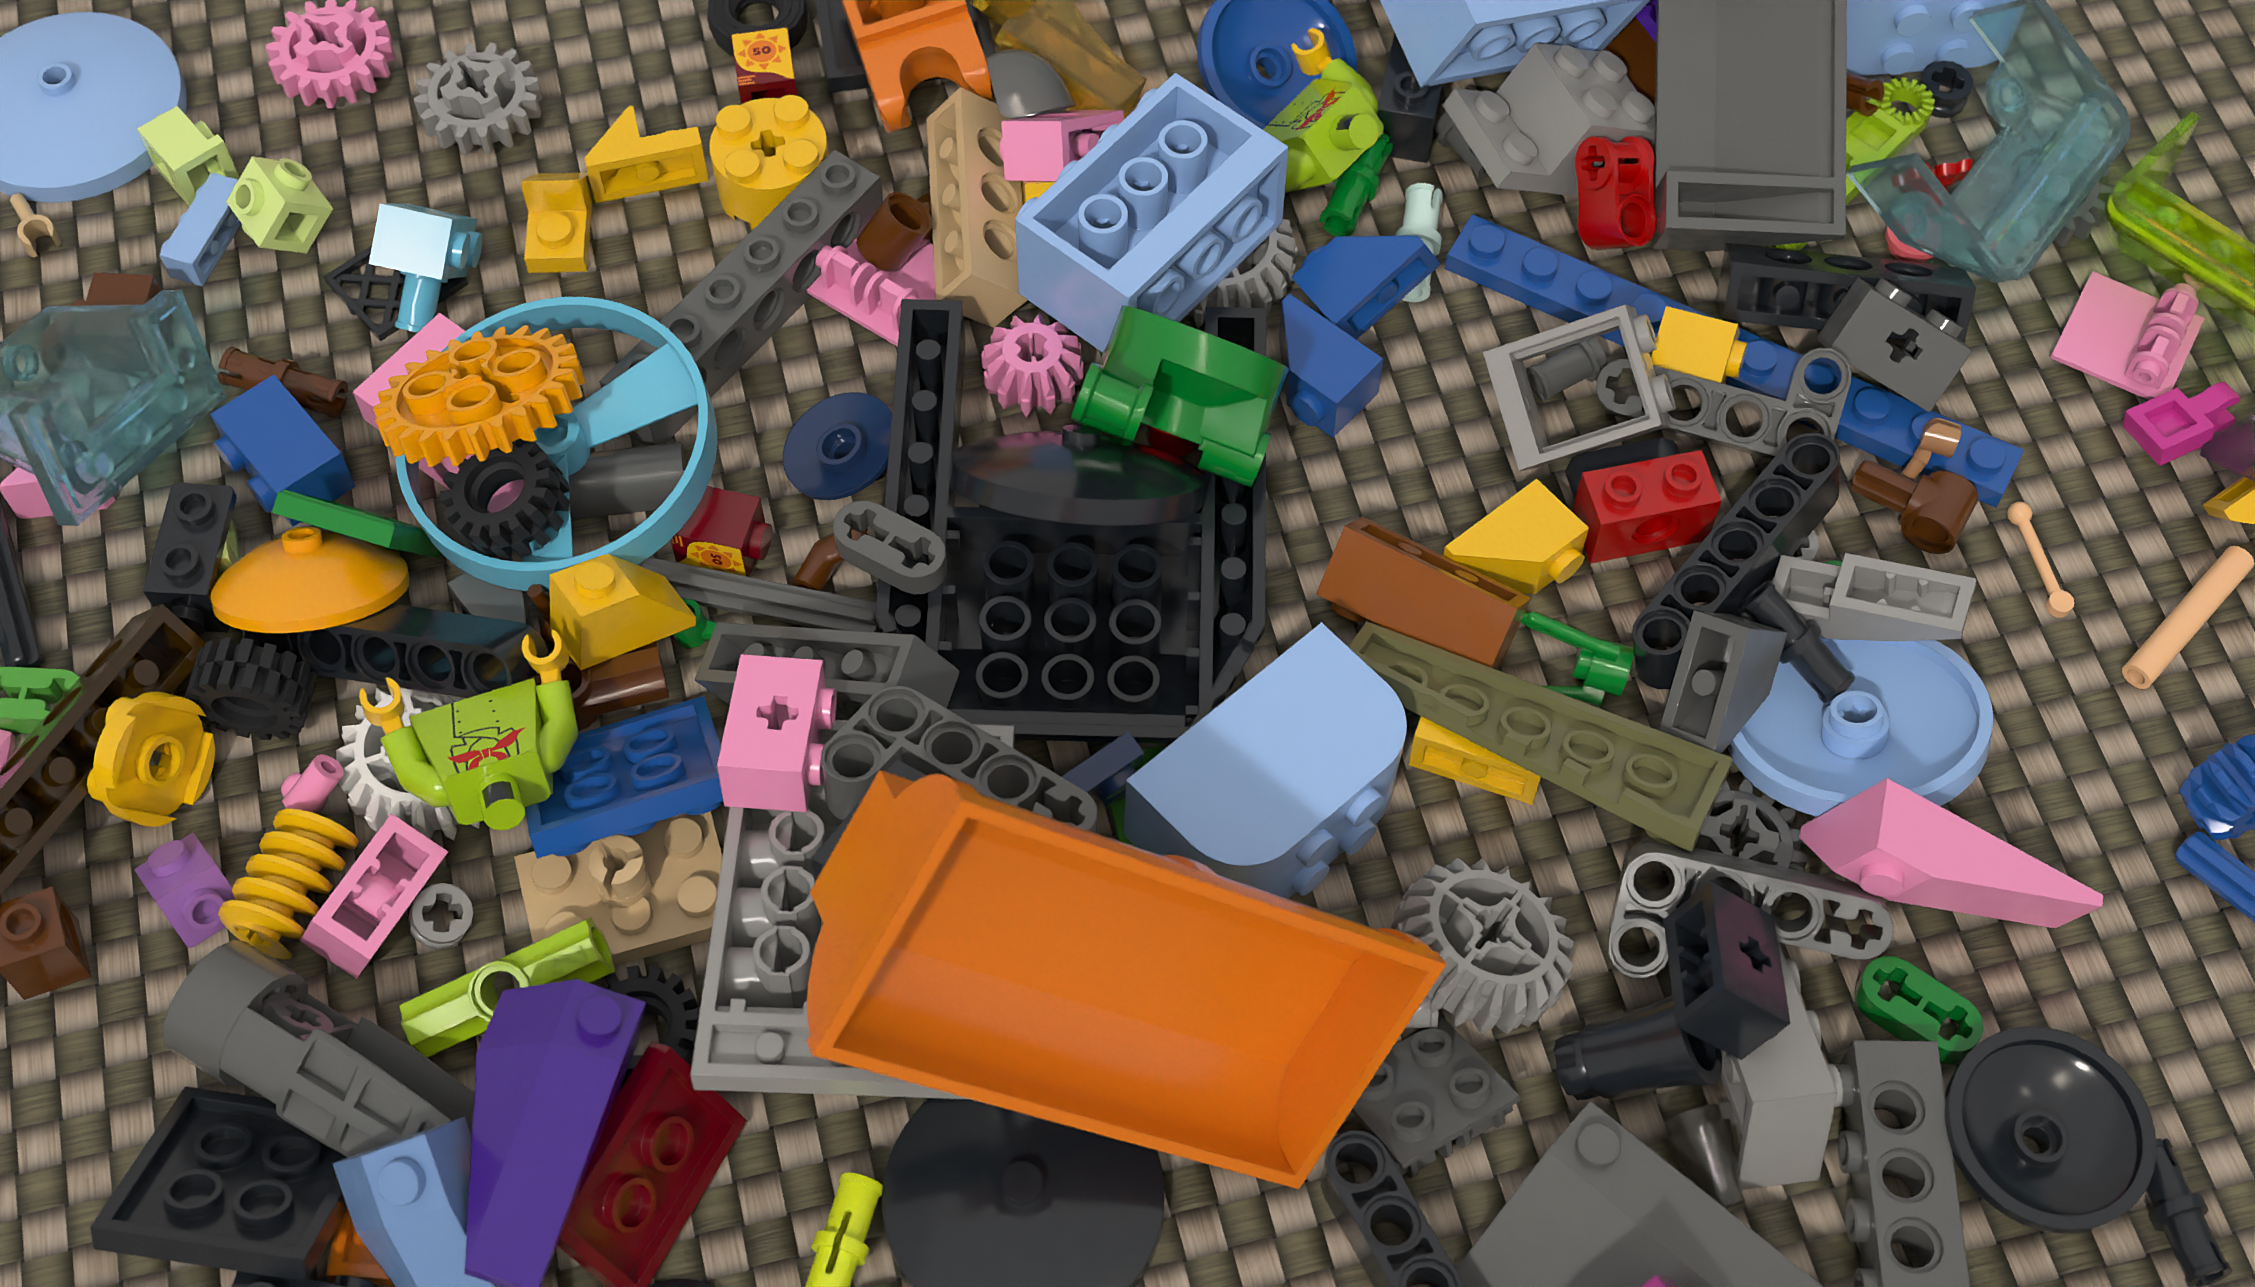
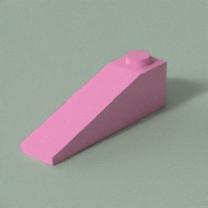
(1934, 859)

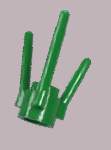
(1598, 662)

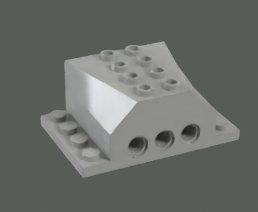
(762, 957)

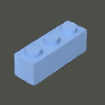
(202, 232)

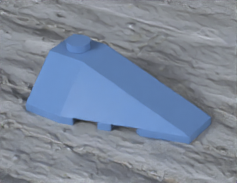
(414, 1205)

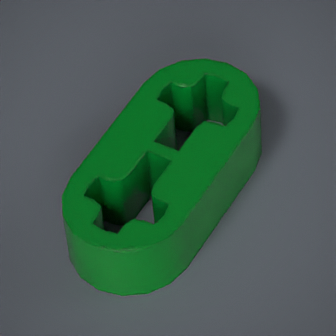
(1918, 1007)

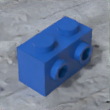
(279, 446)

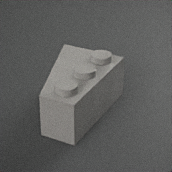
(1782, 1098)

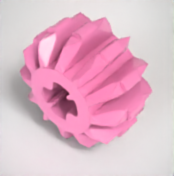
(1032, 364)

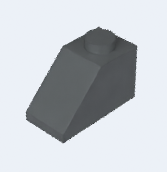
(1721, 678)

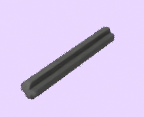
(767, 598)

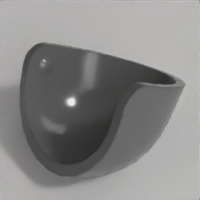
(1026, 84)

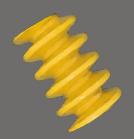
(283, 878)

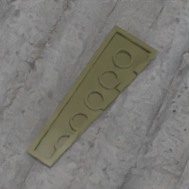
(1591, 752)

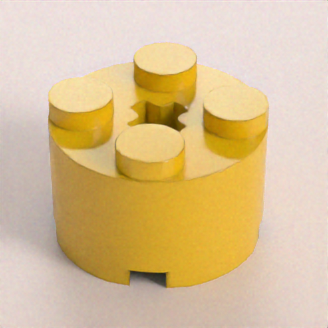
(764, 154)

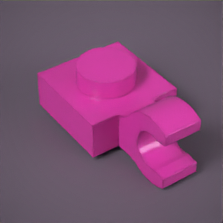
(2178, 425)

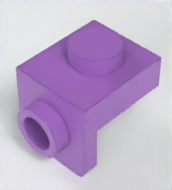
(187, 888)

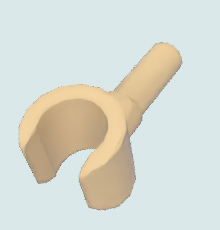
(32, 225)

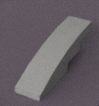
(1875, 599)

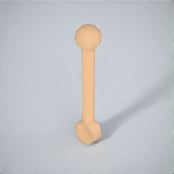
(2059, 601)

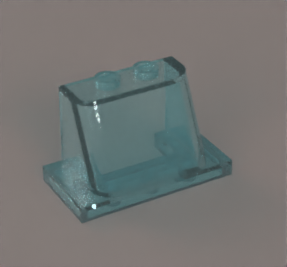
(101, 396)

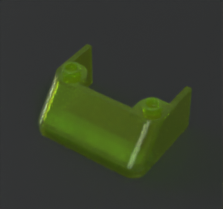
(2179, 237)

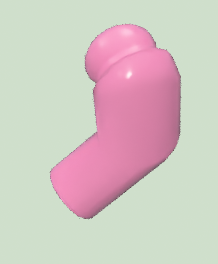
(313, 787)

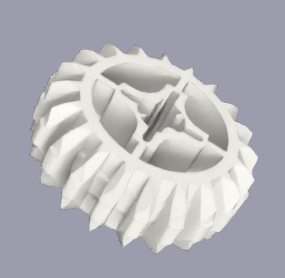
(371, 778)

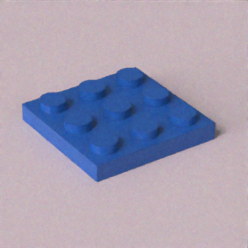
(629, 779)

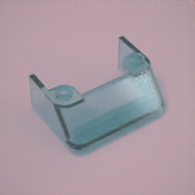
(2053, 147)

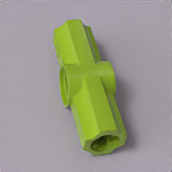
(468, 1002)

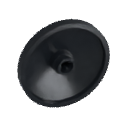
(1077, 478)
(1018, 1201)

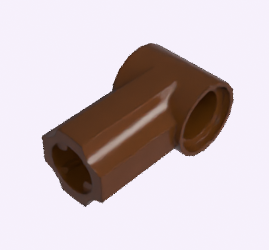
(615, 683)

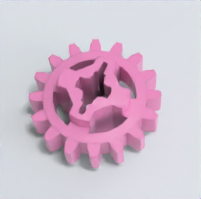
(330, 52)

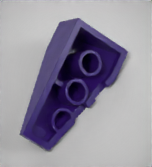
(538, 1114)

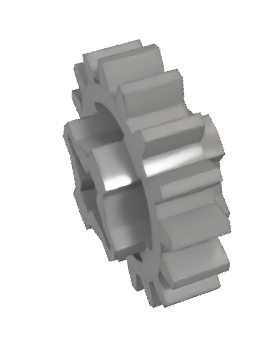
(478, 98)

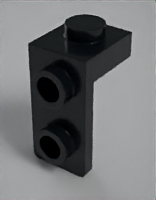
(190, 553)

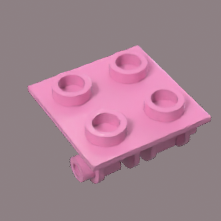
(871, 294)
(2130, 335)

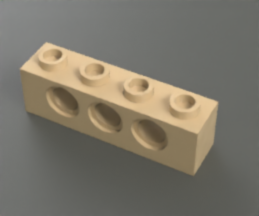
(973, 209)

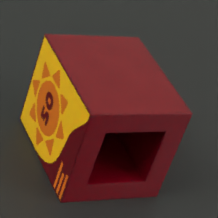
(763, 64)
(724, 533)

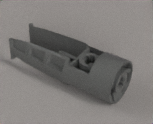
(329, 1077)

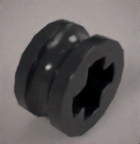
(1953, 77)

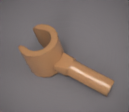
(1937, 437)

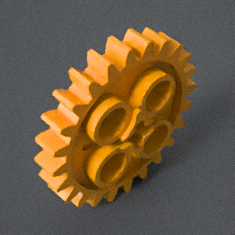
(479, 396)

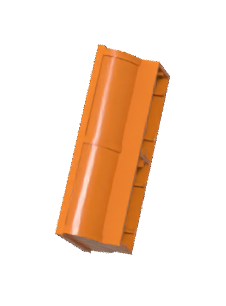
(1099, 981)

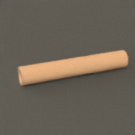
(2188, 617)

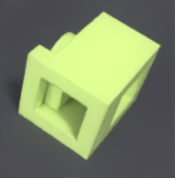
(185, 152)

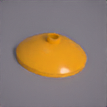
(308, 583)

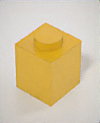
(1699, 346)

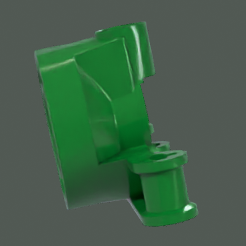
(1186, 387)

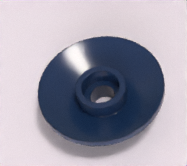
(838, 446)

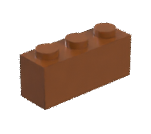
(1421, 594)

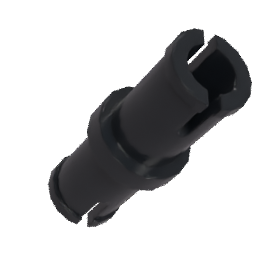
(1802, 645)
(2183, 1221)

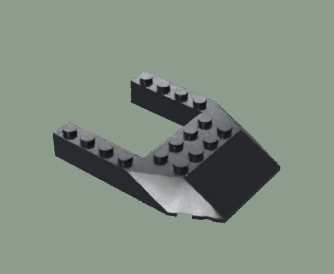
(1061, 620)

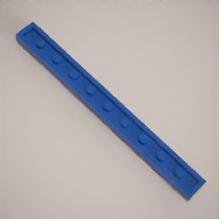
(1870, 417)

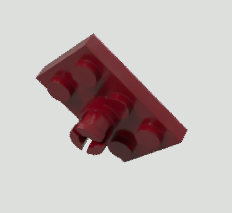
(648, 1170)

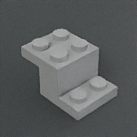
(1544, 112)

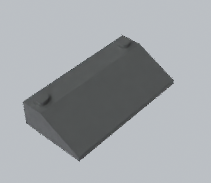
(1749, 123)
(1615, 1216)

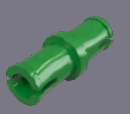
(1355, 188)

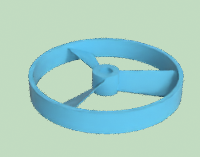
(640, 396)

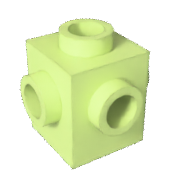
(279, 204)

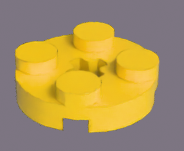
(124, 751)

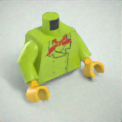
(1327, 120)
(485, 751)

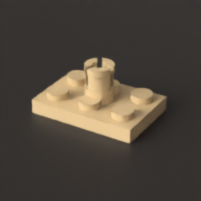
(638, 889)

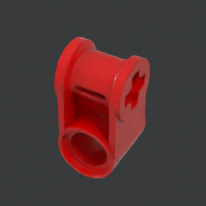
(1616, 198)

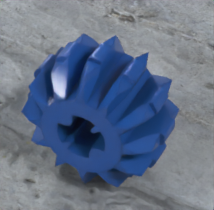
(2223, 790)

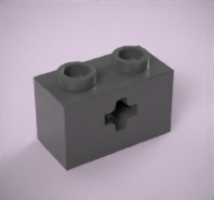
(1916, 370)

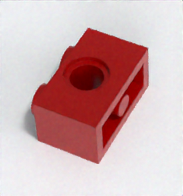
(1647, 506)

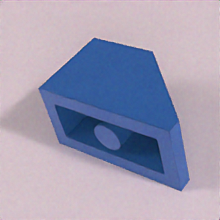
(1363, 277)
(1328, 369)

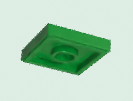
(354, 522)

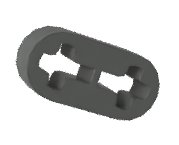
(887, 551)

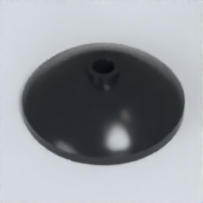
(2076, 1107)

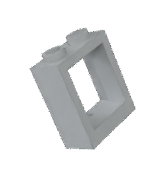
(1519, 406)

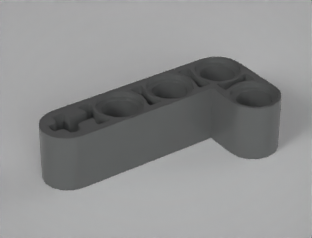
(1717, 398)
(929, 738)
(1759, 886)

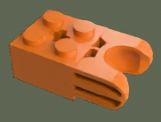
(915, 42)

